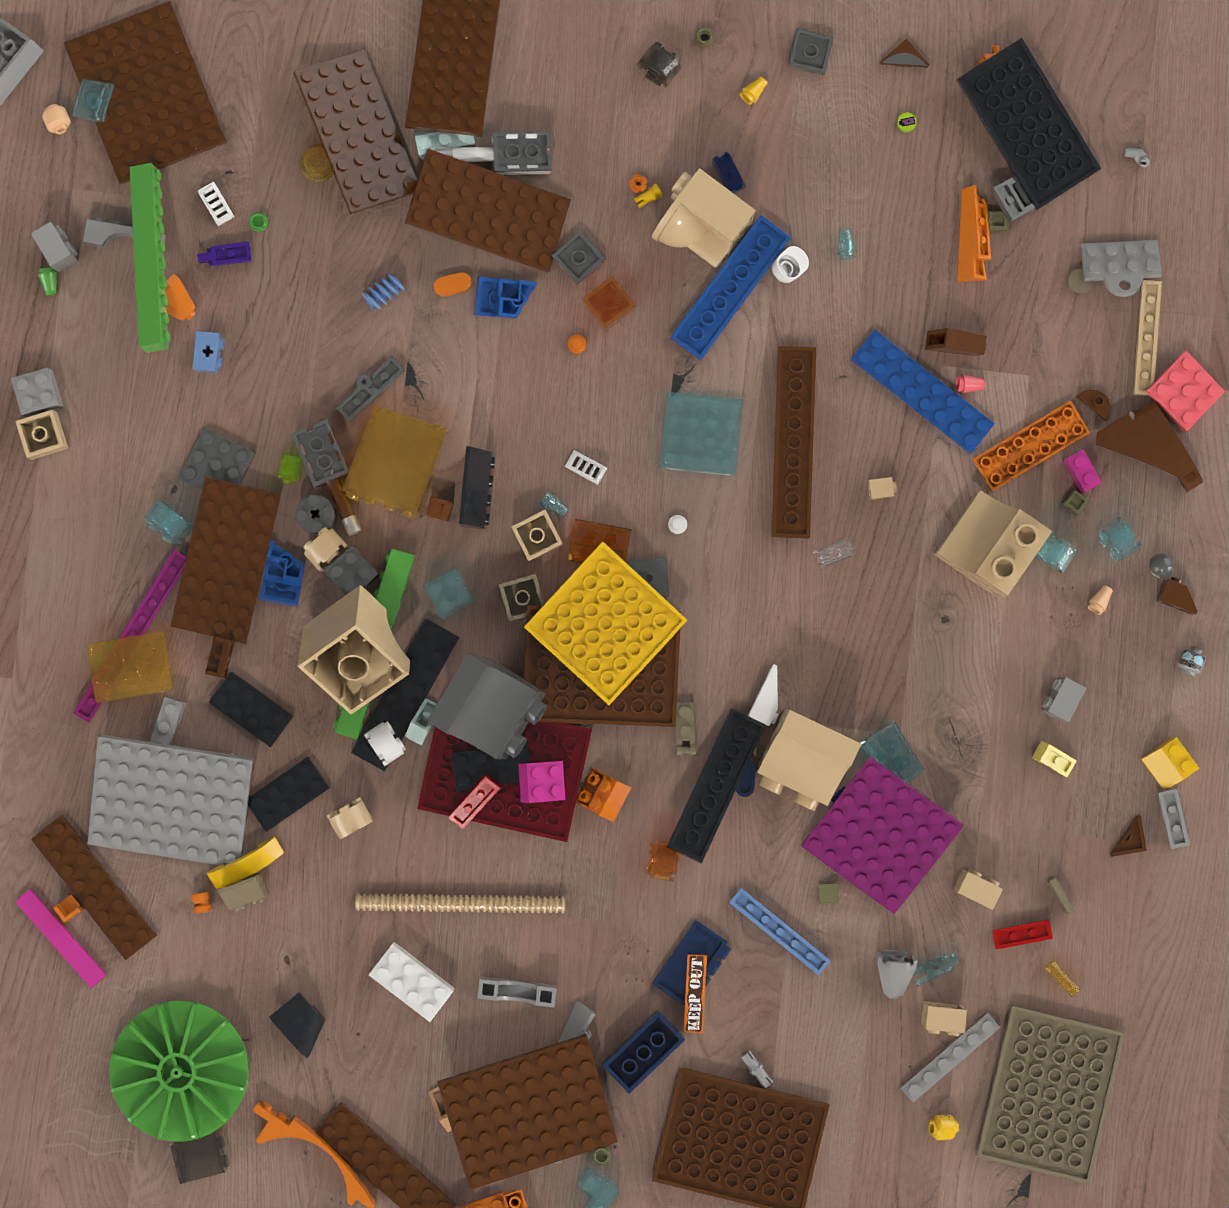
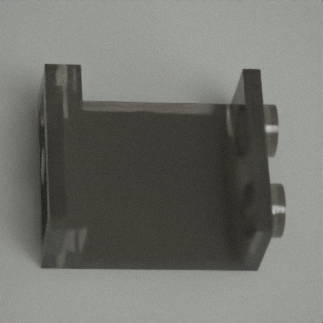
(200, 1158)

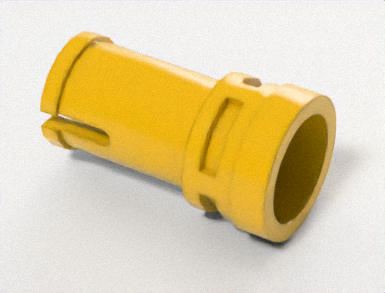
(651, 194)

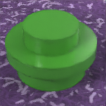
(258, 222)

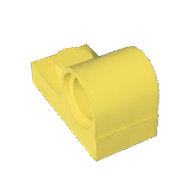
(1054, 758)

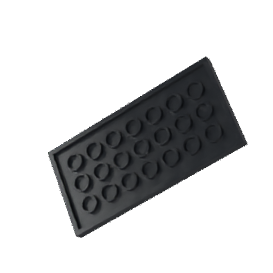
(1028, 123)

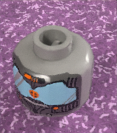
(1191, 661)

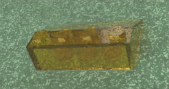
(129, 666)

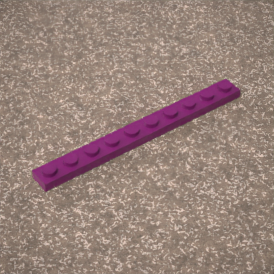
(140, 620)

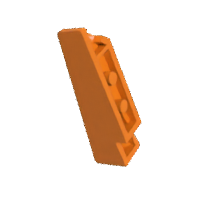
(973, 237)

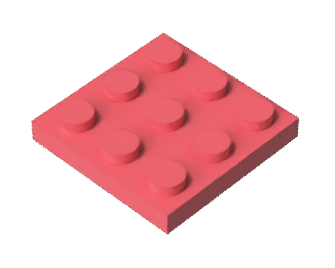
(1185, 391)

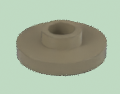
(1077, 284)

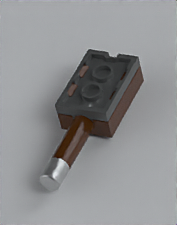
(326, 467)

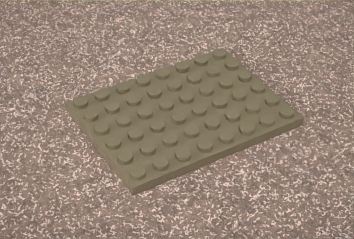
(1050, 1094)

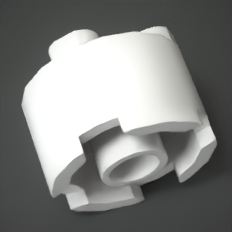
(384, 743)

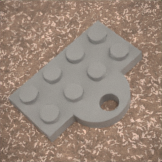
(1121, 263)

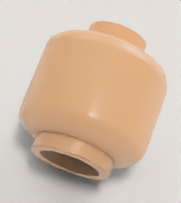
(56, 119)

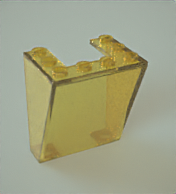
(395, 462)

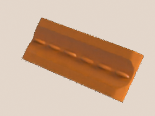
(1031, 446)

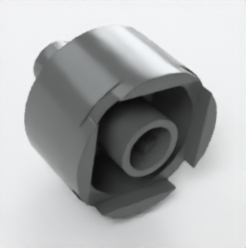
(305, 515)

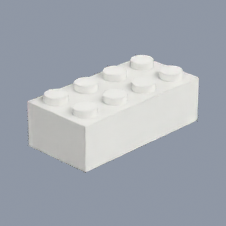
(412, 981)

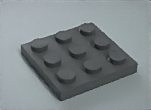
(217, 459)

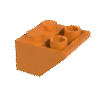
(603, 795)

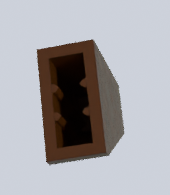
(956, 342)

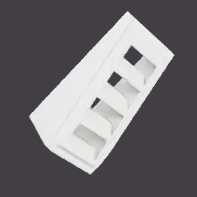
(207, 189)
(600, 474)

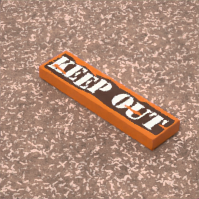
(695, 993)

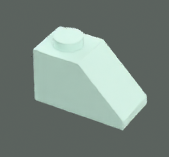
(419, 726)

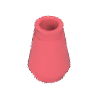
(969, 383)

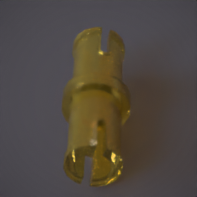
(1062, 978)

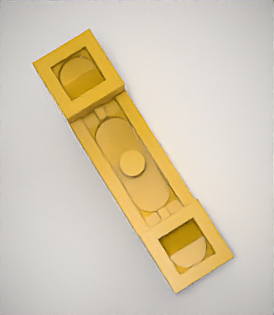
(246, 865)

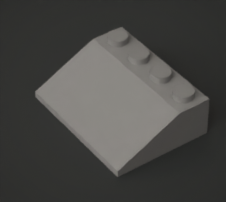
(16, 57)

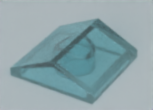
(93, 100)

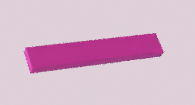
(60, 938)

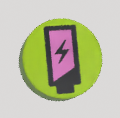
(906, 122)

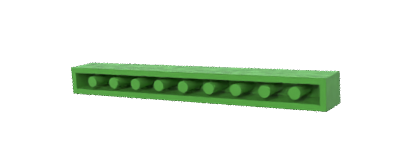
(149, 258)
(390, 596)

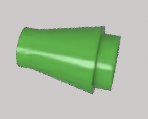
(48, 280)

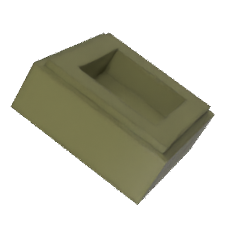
(997, 221)
(1075, 502)
(828, 893)

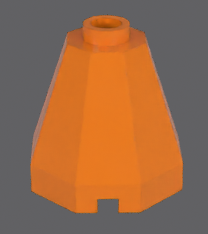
(179, 301)

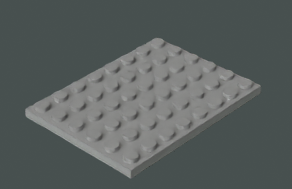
(169, 800)

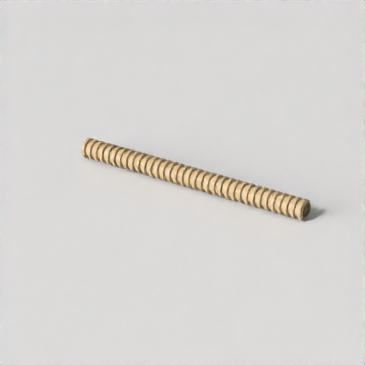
(459, 903)

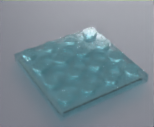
(701, 433)

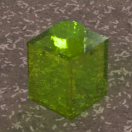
(290, 469)

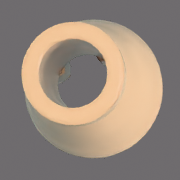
(1100, 600)

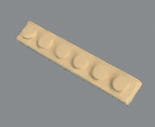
(1147, 336)

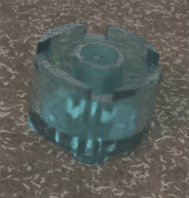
(1119, 539)
(1057, 553)

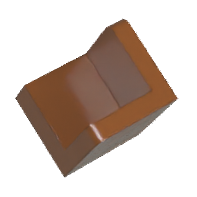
(440, 509)

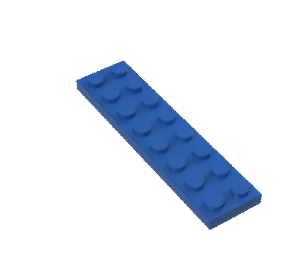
(730, 287)
(922, 391)

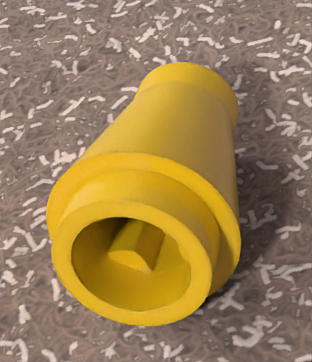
(753, 90)

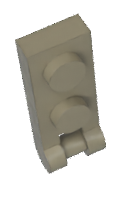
(685, 728)

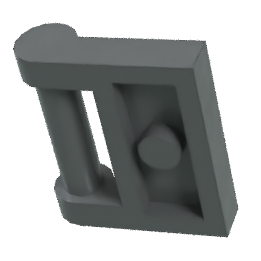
(1009, 200)

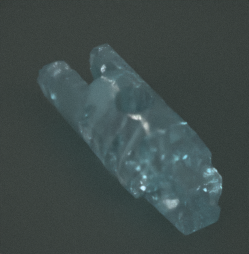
(943, 963)

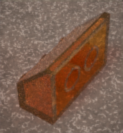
(589, 535)

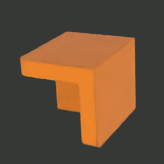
(68, 908)

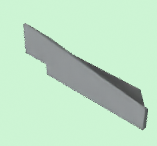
(578, 1022)

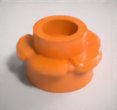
(638, 188)

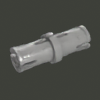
(756, 1069)

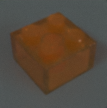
(608, 303)

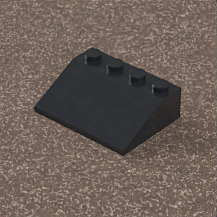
(476, 488)

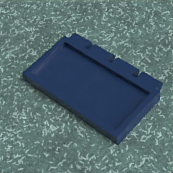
(699, 941)

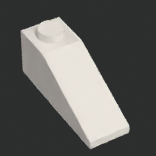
(766, 702)

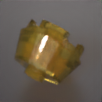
(315, 164)

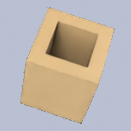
(881, 488)

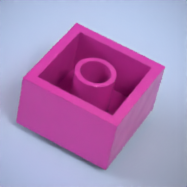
(541, 781)

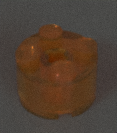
(663, 862)

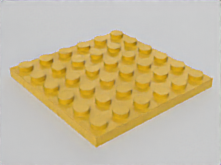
(605, 623)

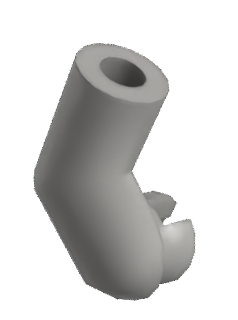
(1139, 155)

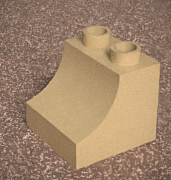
(992, 544)
(352, 651)
(806, 759)

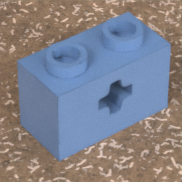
(203, 342)

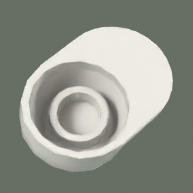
(790, 264)

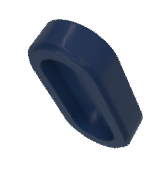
(747, 782)

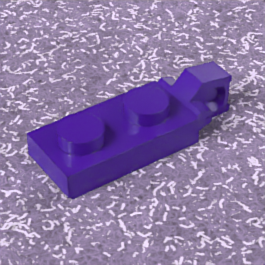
(226, 254)

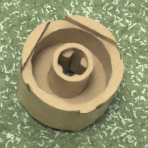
(324, 548)
(350, 818)

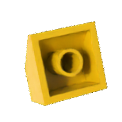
(1169, 763)

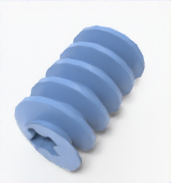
(382, 291)

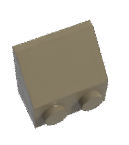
(243, 892)

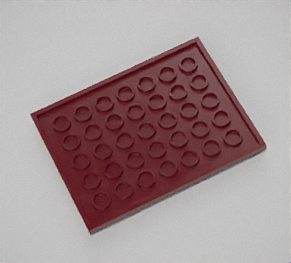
(505, 810)

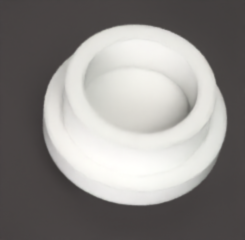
(677, 524)

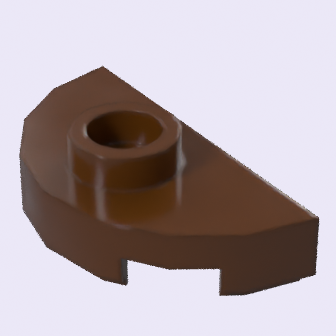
(1096, 402)

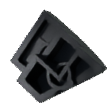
(299, 1023)

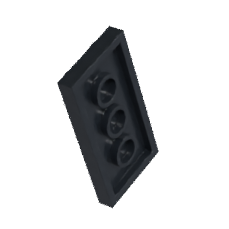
(251, 709)
(474, 764)
(287, 794)

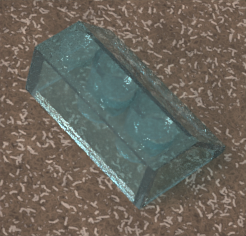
(892, 751)

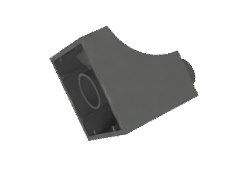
(488, 707)

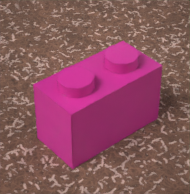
(1082, 471)

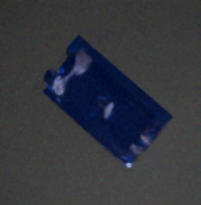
(728, 173)

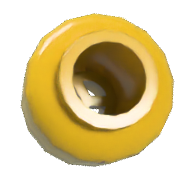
(943, 1127)

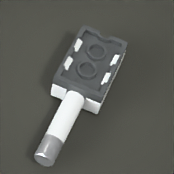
(510, 153)

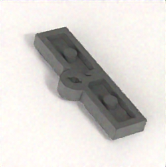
(370, 388)

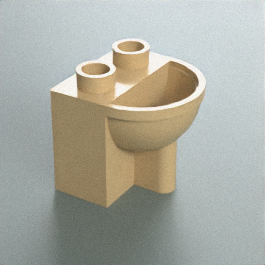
(704, 218)

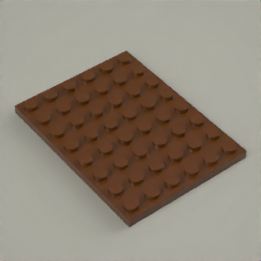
(157, 98)
(644, 702)
(527, 1111)
(740, 1141)

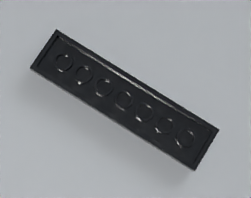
(402, 700)
(716, 786)

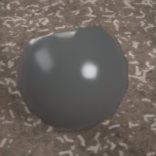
(1161, 565)

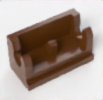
(219, 657)

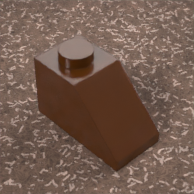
(1177, 596)

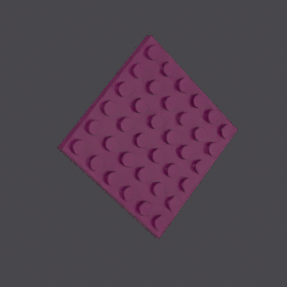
(882, 835)

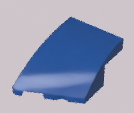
(501, 297)
(282, 577)

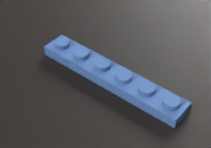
(779, 931)

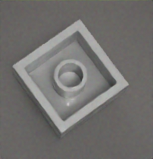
(55, 247)
(37, 392)
(1063, 699)

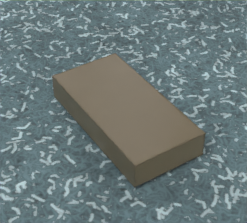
(1060, 895)

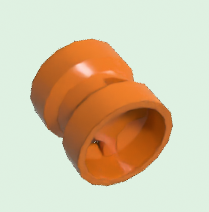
(201, 902)

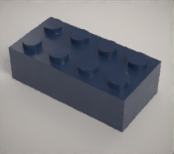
(643, 1051)

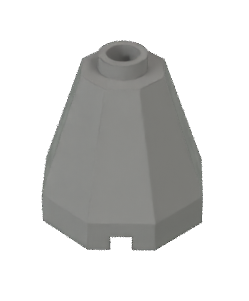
(895, 971)

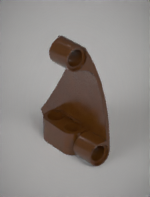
(1152, 440)

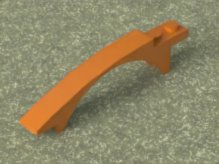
(279, 1127)

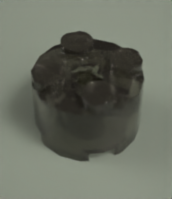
(659, 64)

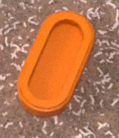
(452, 284)

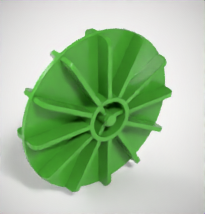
(179, 1070)

